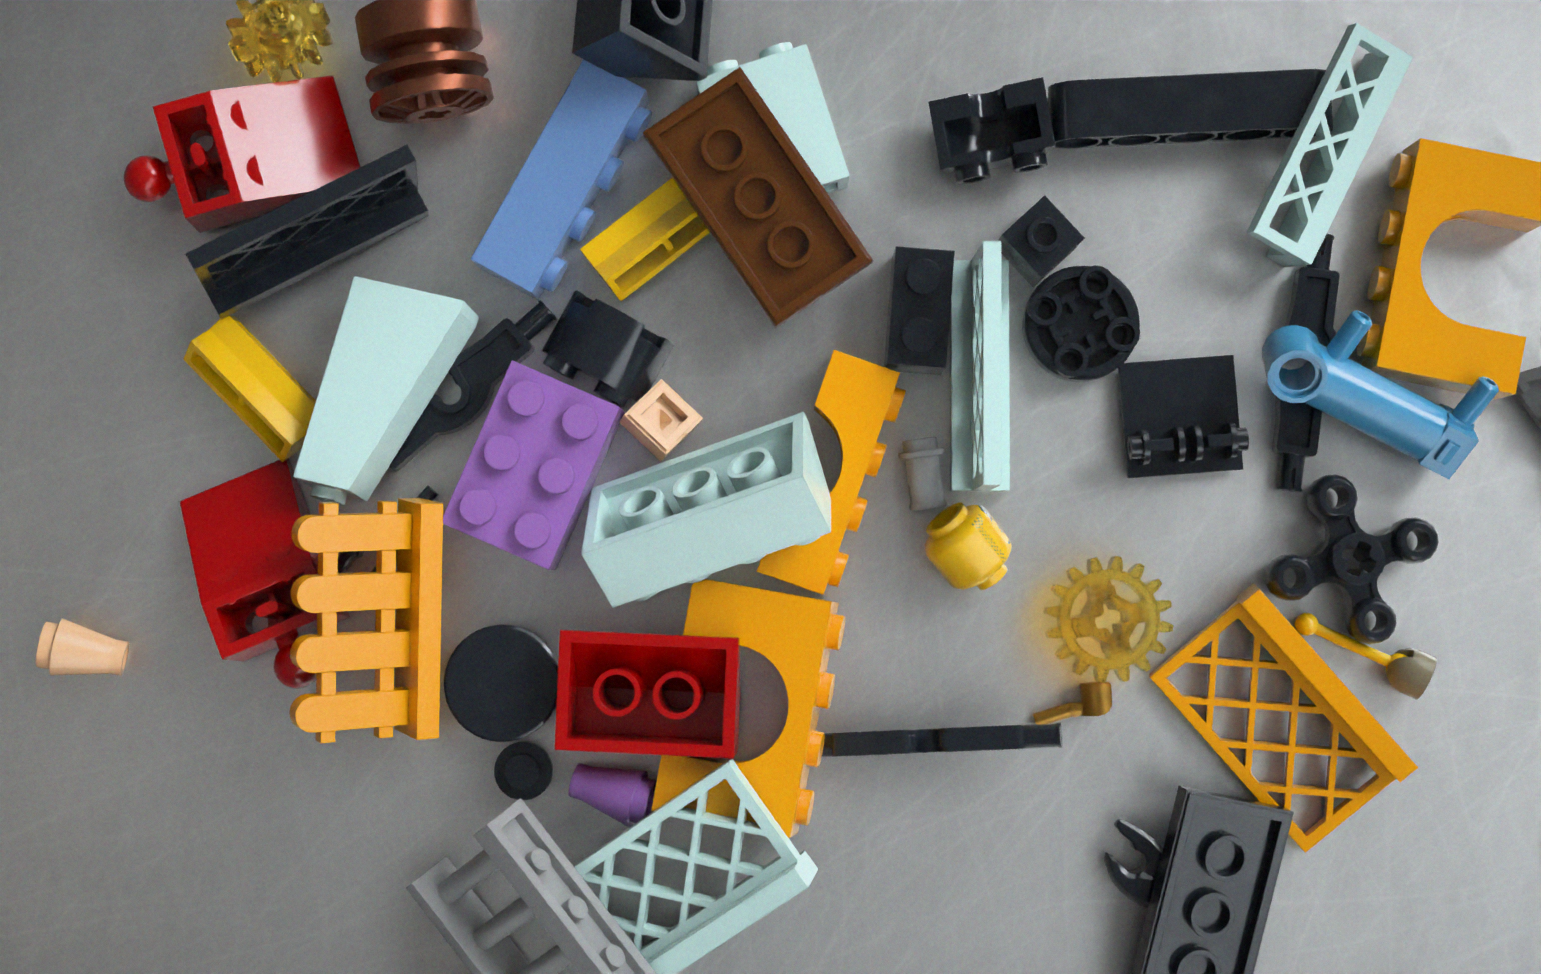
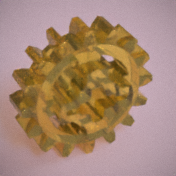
(1114, 645)

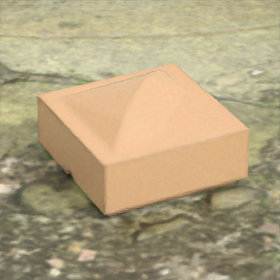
(661, 420)

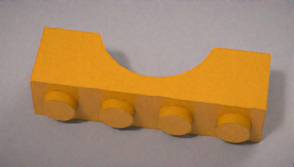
(854, 403)

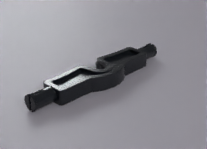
(1313, 308)
(476, 374)
(943, 740)

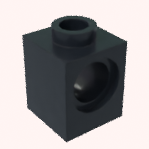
(1039, 241)

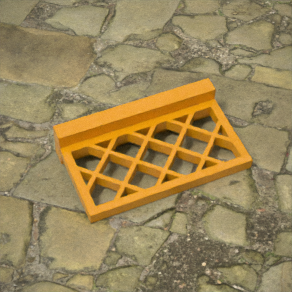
(1318, 683)

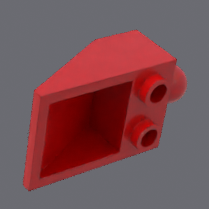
(265, 150)
(249, 564)

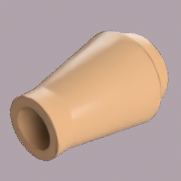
(77, 650)

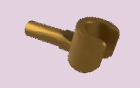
(1095, 701)

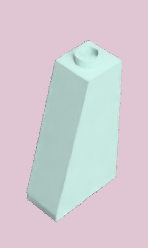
(377, 383)

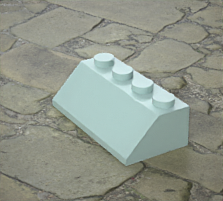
(707, 511)

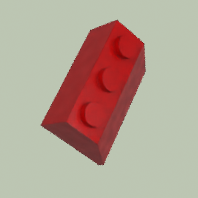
(648, 694)

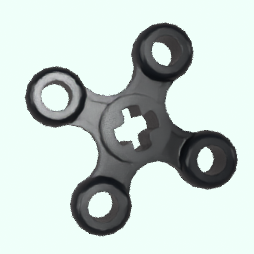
(1371, 551)

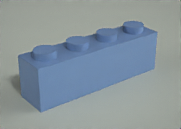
(562, 180)

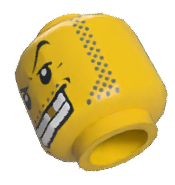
(967, 546)

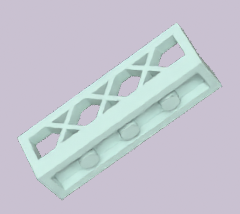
(1339, 151)

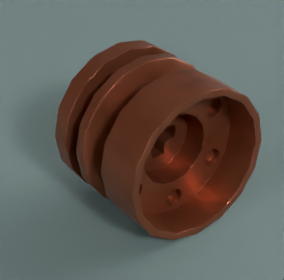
(423, 59)

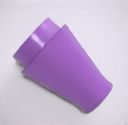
(615, 792)

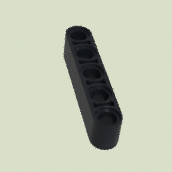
(1182, 108)

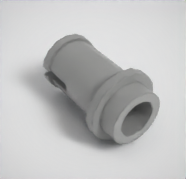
(923, 473)

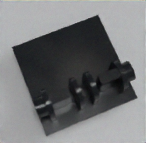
(1181, 416)

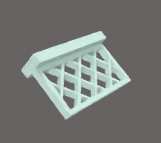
(980, 372)
(721, 915)

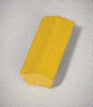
(645, 240)
(253, 385)

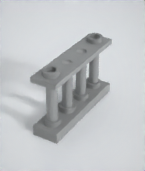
(547, 889)

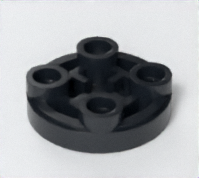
(1081, 323)
(502, 683)

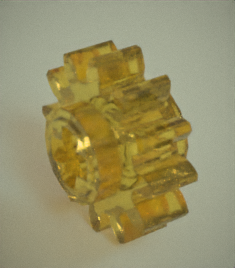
(279, 35)

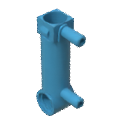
(1371, 402)

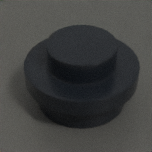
(523, 770)

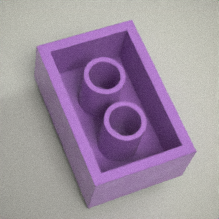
(533, 466)

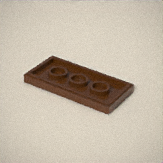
(757, 197)

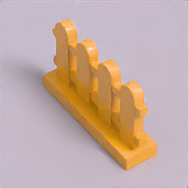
(410, 648)

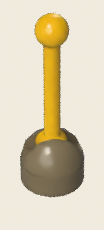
(1406, 669)

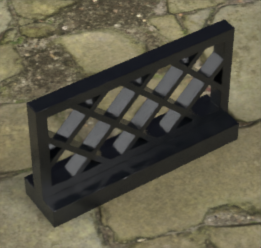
(310, 233)

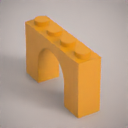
(1408, 332)
(797, 639)

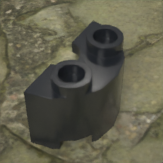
(993, 131)
(607, 348)

